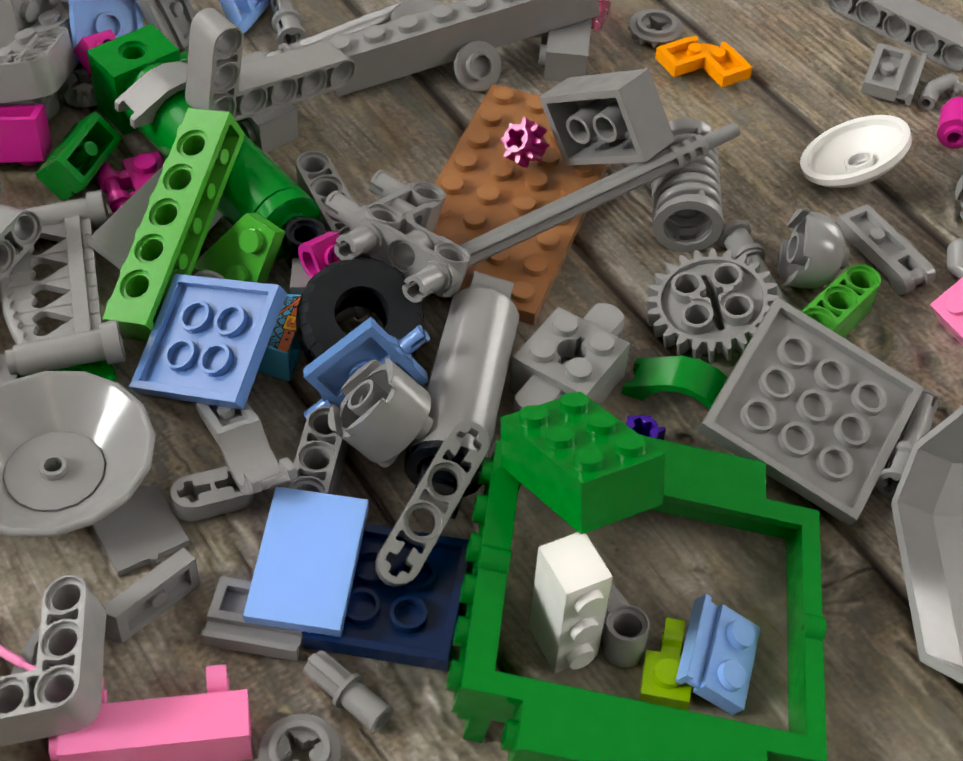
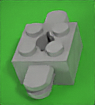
(571, 357)

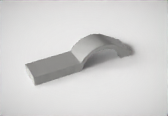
(156, 87)
(245, 448)
(139, 602)

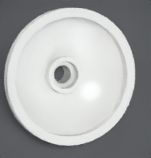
(856, 151)

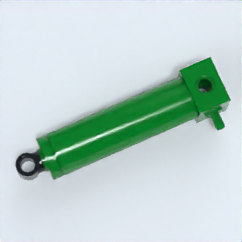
(255, 180)

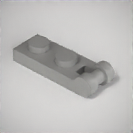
(886, 249)

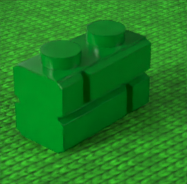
(79, 156)

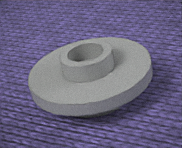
(477, 66)

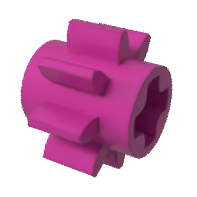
(525, 142)

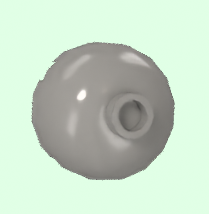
(813, 251)

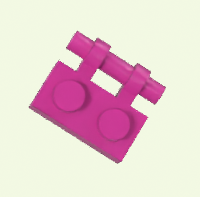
(134, 175)

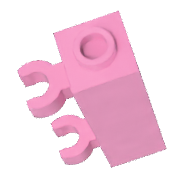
(166, 728)

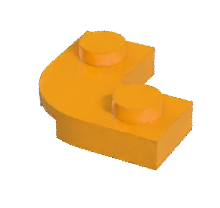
(721, 62)

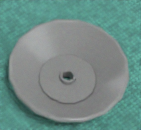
(82, 429)

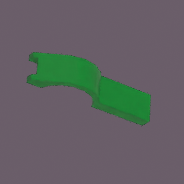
(675, 374)

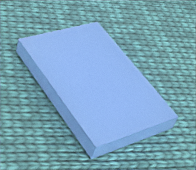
(307, 562)

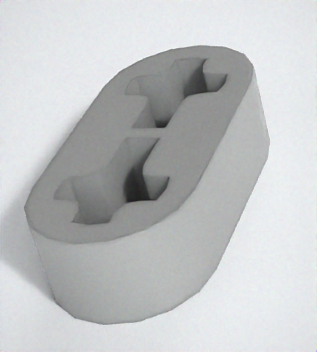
(212, 494)

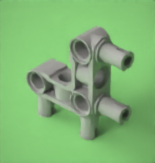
(402, 235)

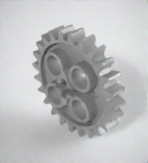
(685, 315)

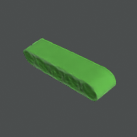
(846, 299)

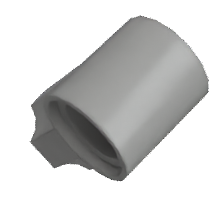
(628, 621)

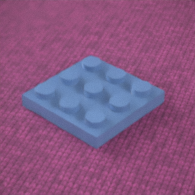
(208, 340)

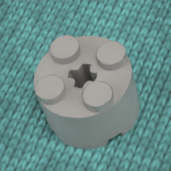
(381, 411)

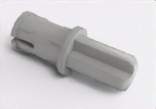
(348, 691)

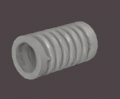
(689, 199)

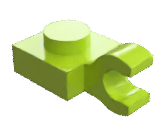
(661, 669)

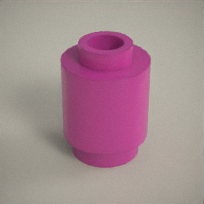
(951, 124)

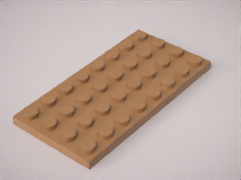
(492, 190)

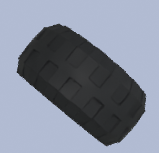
(352, 284)

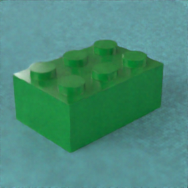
(582, 461)

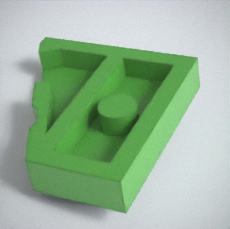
(244, 250)

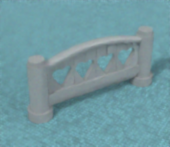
(84, 335)

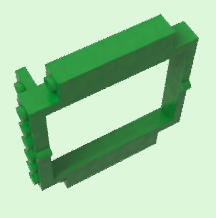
(584, 725)

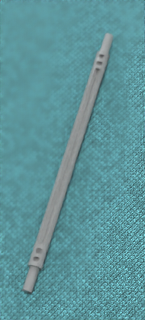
(583, 200)

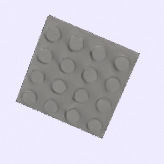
(812, 411)

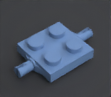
(357, 348)

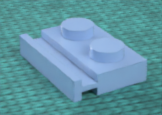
(718, 654)

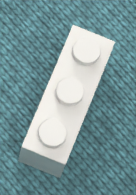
(569, 601)

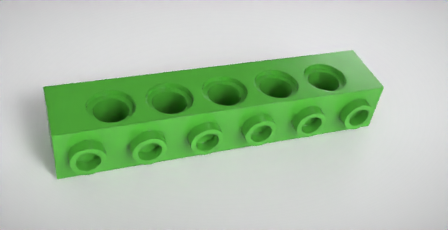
(175, 218)

